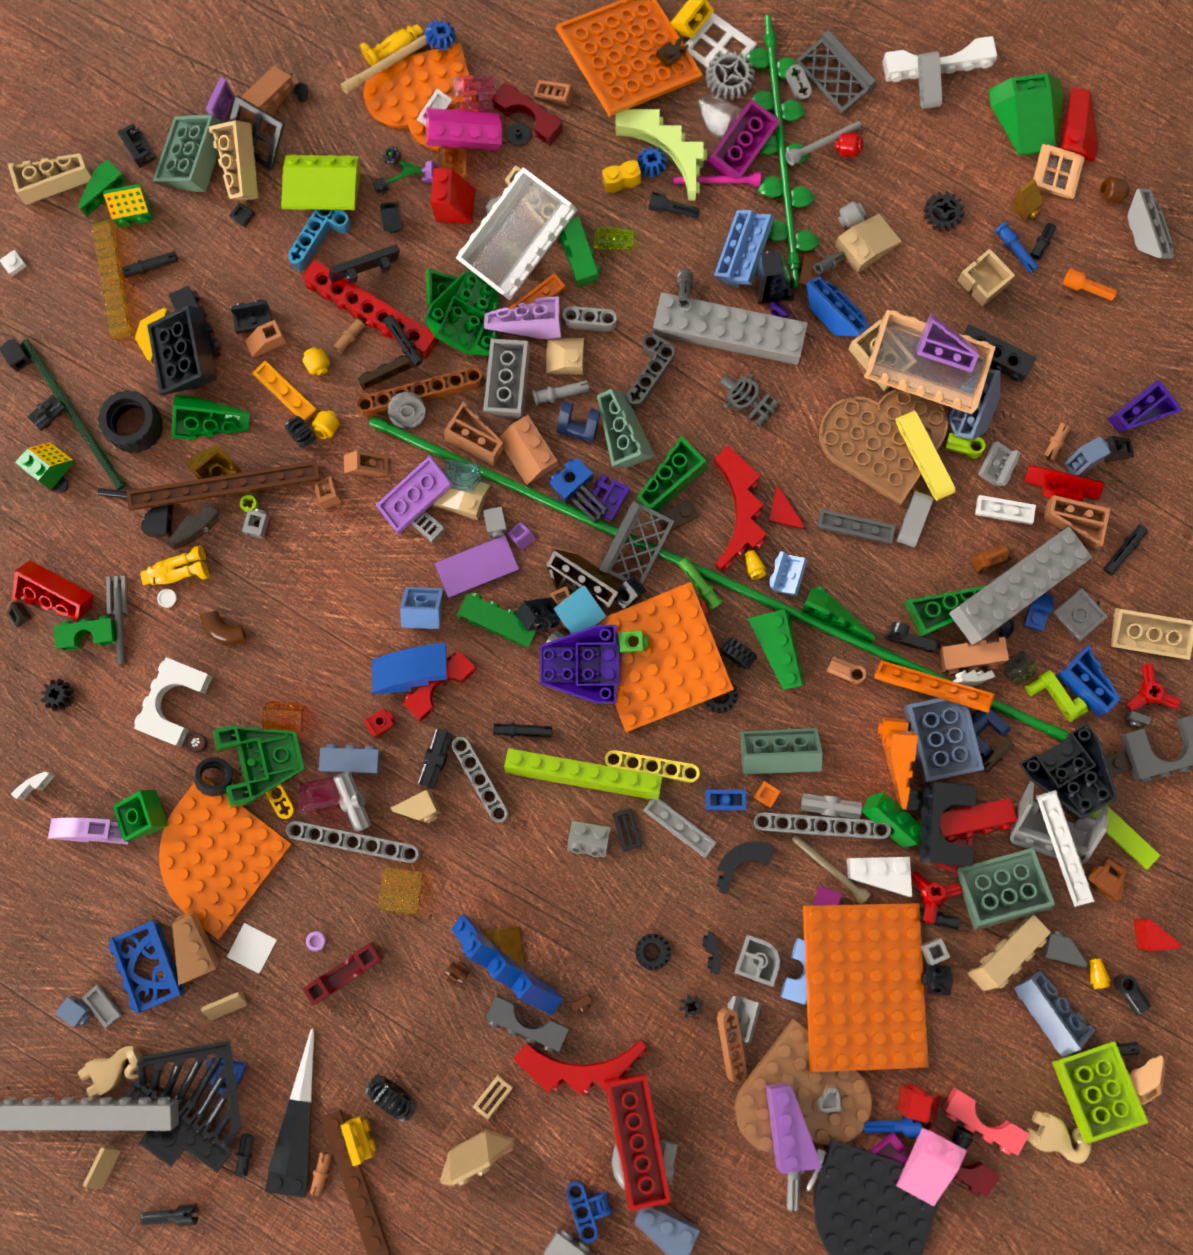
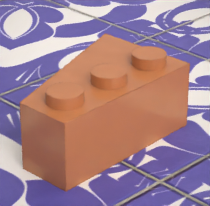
(267, 94)
(473, 436)
(1085, 519)
(974, 656)

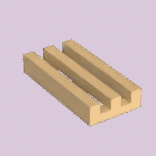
(482, 1110)

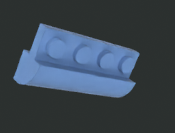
(743, 248)

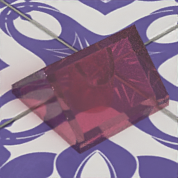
(318, 796)

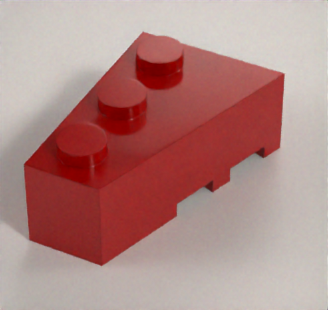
(918, 1103)

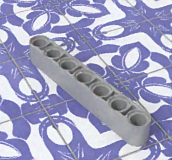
(811, 828)
(344, 842)

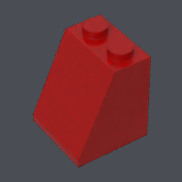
(452, 197)

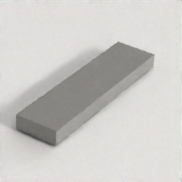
(680, 827)

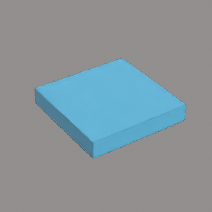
(579, 611)

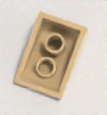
(867, 242)

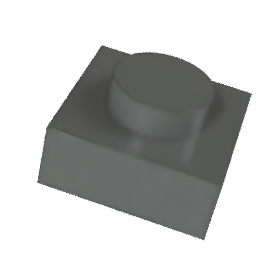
(1137, 720)

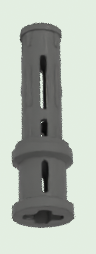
(684, 285)

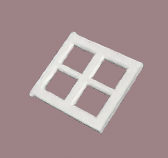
(718, 47)

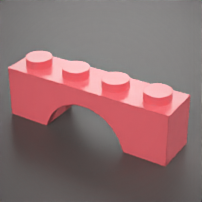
(1006, 1134)

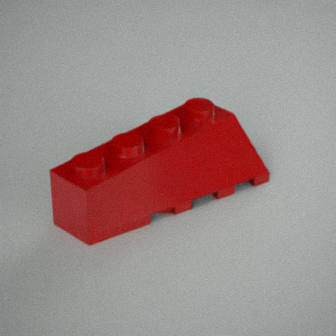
(50, 591)

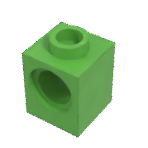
(625, 638)

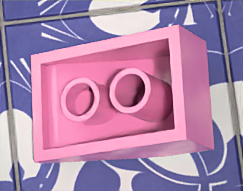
(930, 1167)

